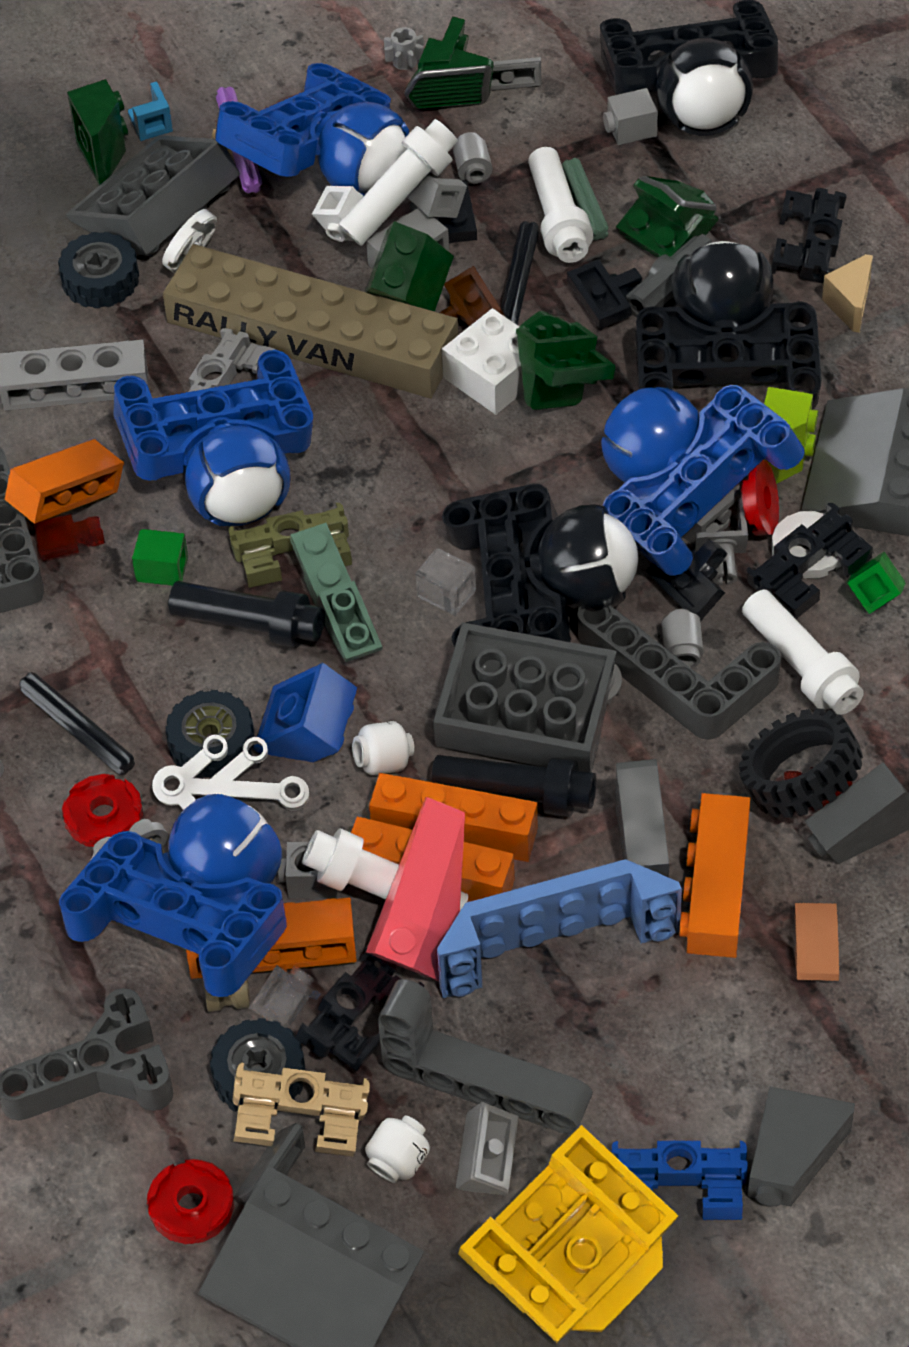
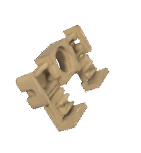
(264, 1089)

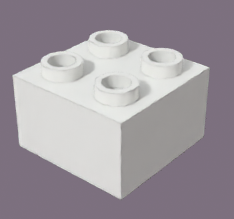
(486, 362)

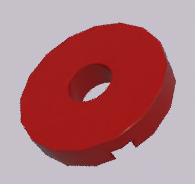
(761, 499)
(98, 791)
(193, 1224)

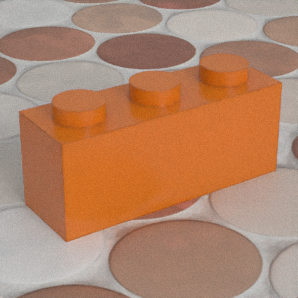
(63, 480)

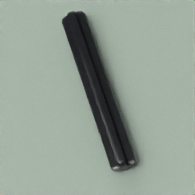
(519, 270)
(77, 723)

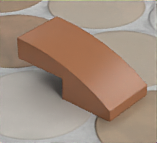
(816, 941)

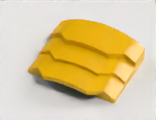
(574, 1240)

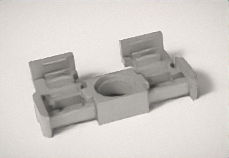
(230, 353)

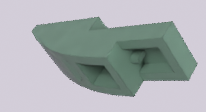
(334, 592)

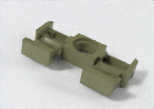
(257, 542)

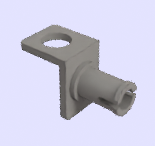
(731, 542)

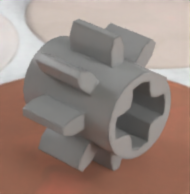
(403, 48)

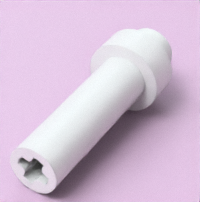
(425, 153)
(565, 226)
(827, 678)
(343, 861)

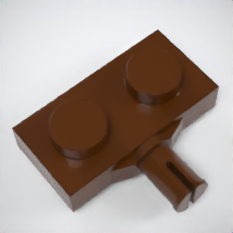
(469, 297)

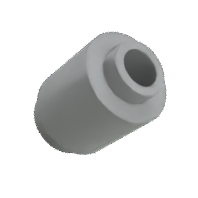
(472, 158)
(683, 636)

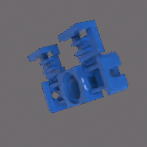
(717, 1165)

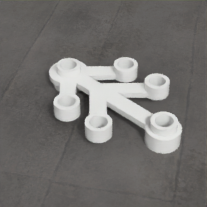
(223, 781)

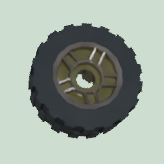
(208, 714)

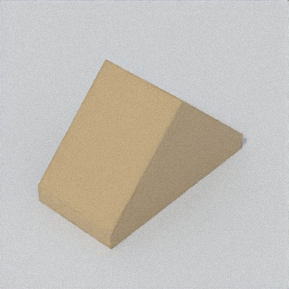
(847, 291)

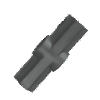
(657, 287)

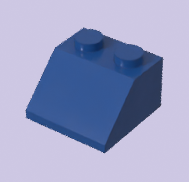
(307, 715)

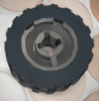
(98, 269)
(252, 1044)

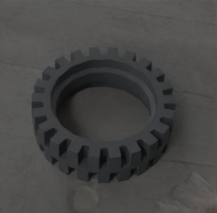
(808, 788)

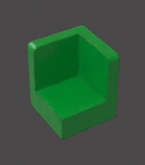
(160, 557)
(876, 582)

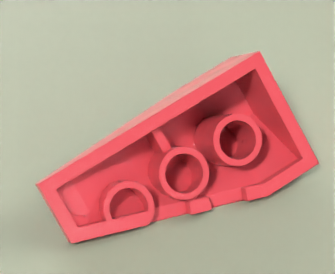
(423, 892)

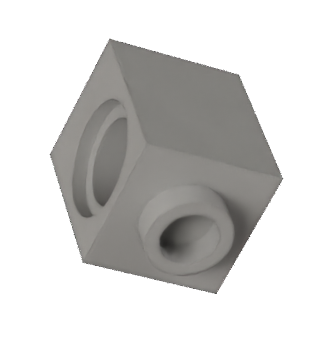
(301, 883)

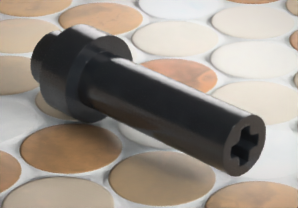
(286, 618)
(557, 786)

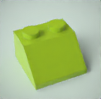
(797, 410)

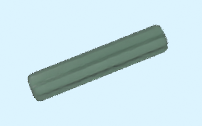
(585, 197)

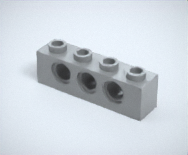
(68, 373)

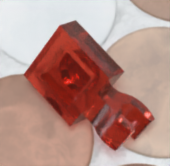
(61, 535)

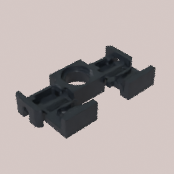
(822, 216)
(785, 571)
(341, 1033)

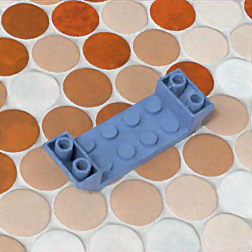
(553, 910)

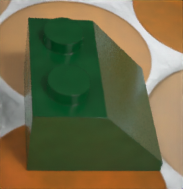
(99, 127)
(410, 268)

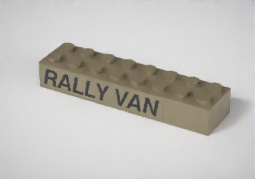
(311, 319)

